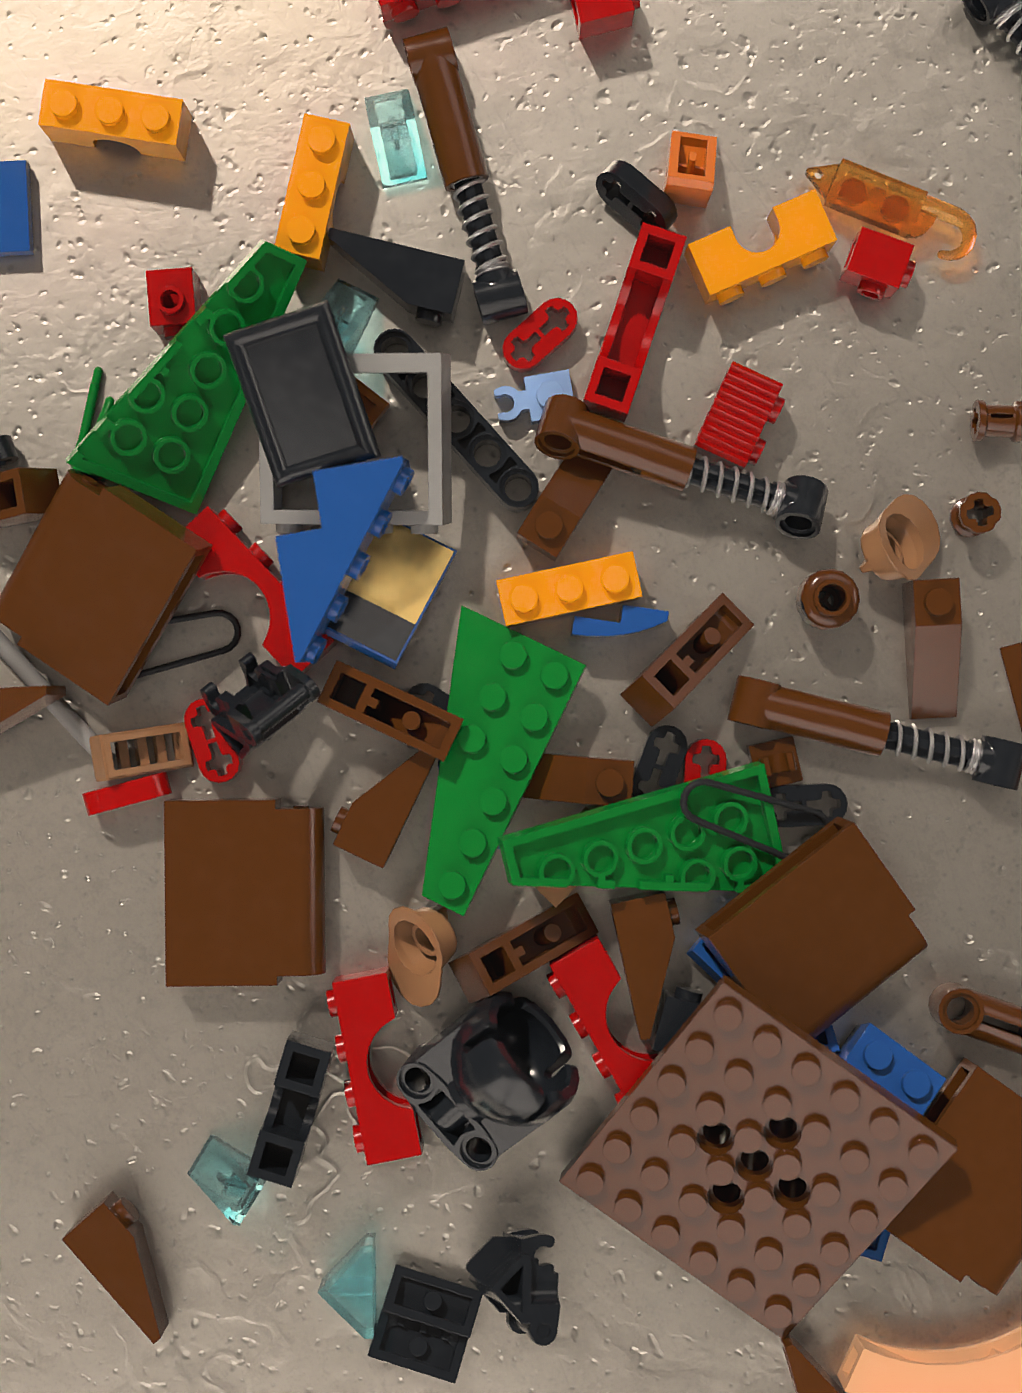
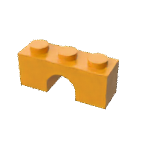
(92, 113)
(314, 180)
(725, 268)
(569, 589)

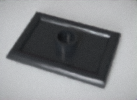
(302, 393)

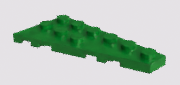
(184, 406)
(511, 706)
(651, 842)

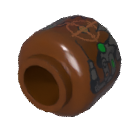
(843, 596)

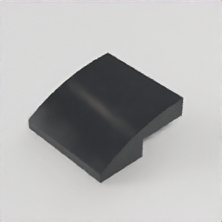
(425, 1324)

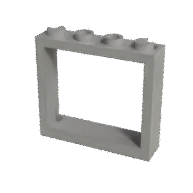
(439, 448)

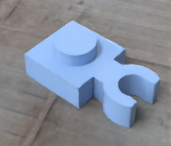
(533, 398)

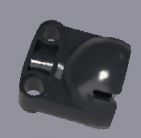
(490, 1078)

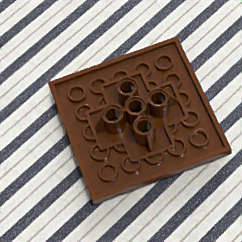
(768, 1236)

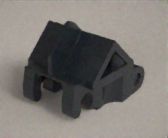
(262, 707)
(517, 1282)

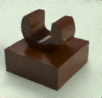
(779, 760)

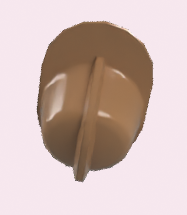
(901, 540)
(418, 950)

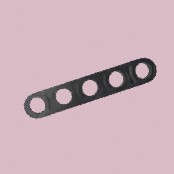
(474, 436)

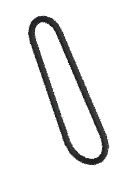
(194, 616)
(755, 795)

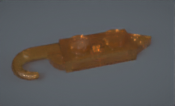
(890, 204)

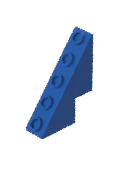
(323, 561)

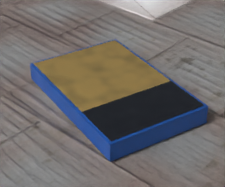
(392, 594)

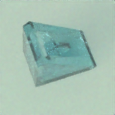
(395, 138)
(351, 311)
(223, 1177)
(352, 1287)

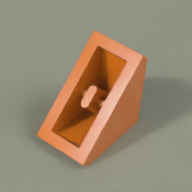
(690, 169)

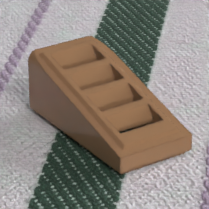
(103, 758)

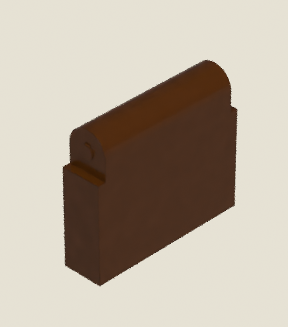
(99, 584)
(243, 891)
(816, 929)
(972, 1206)

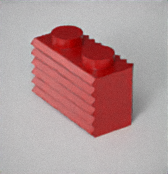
(738, 417)

